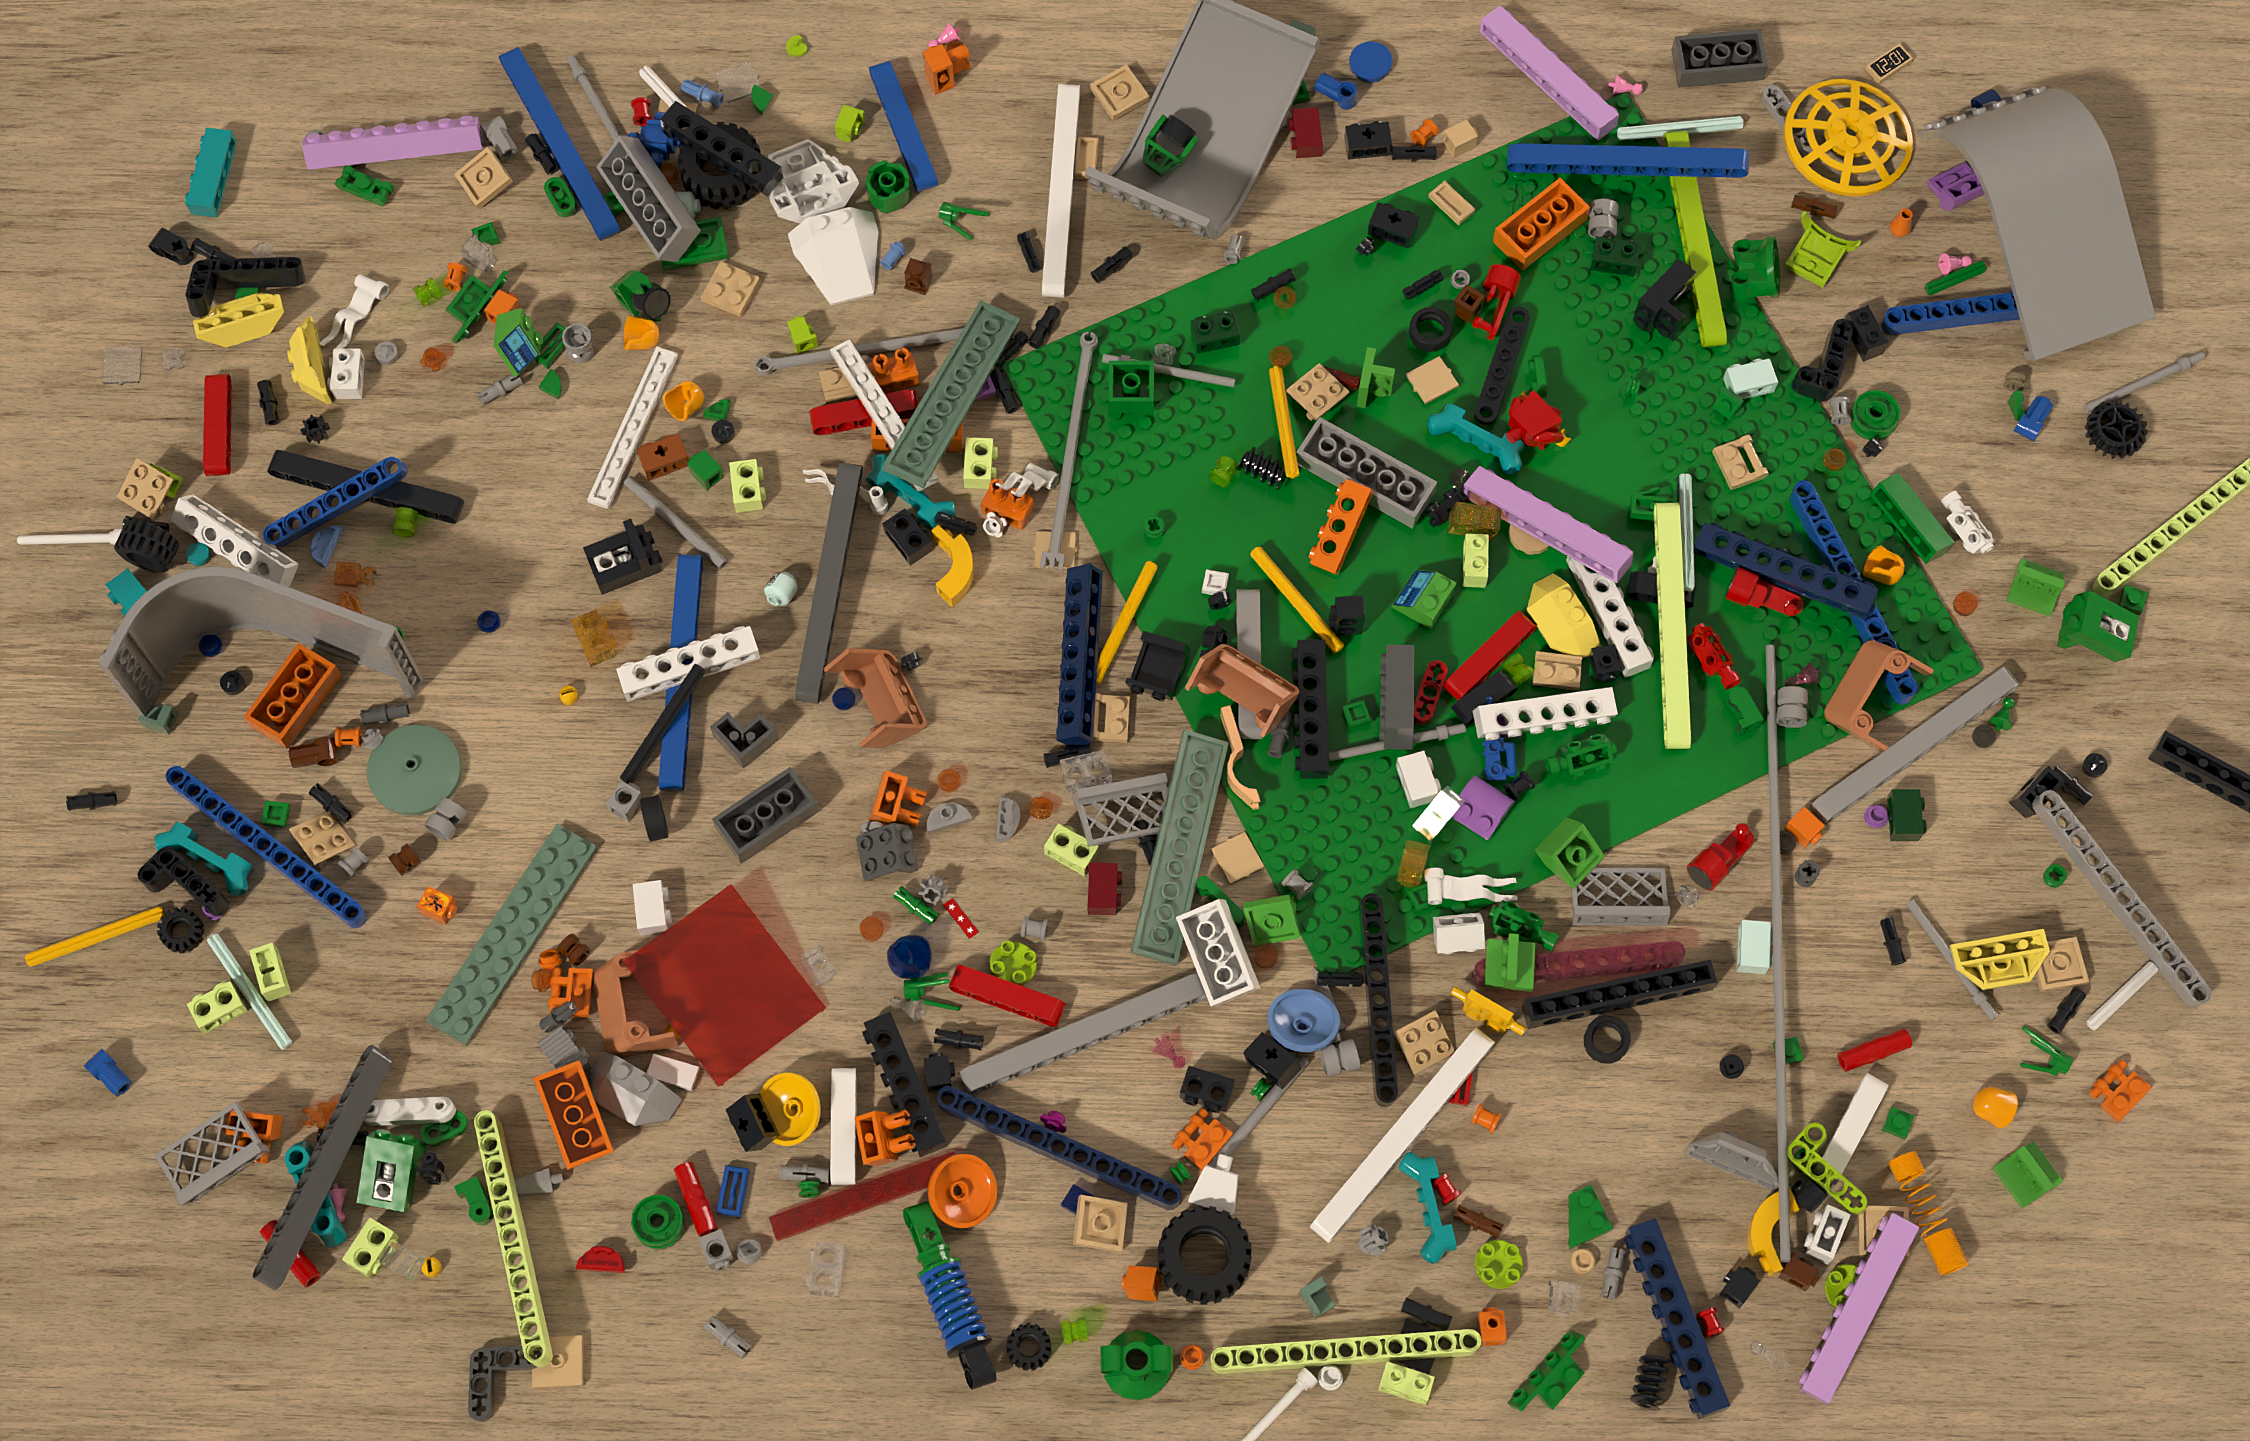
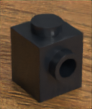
(1604, 663)
(938, 1071)
(1739, 1285)

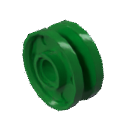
(1876, 403)
(664, 1235)

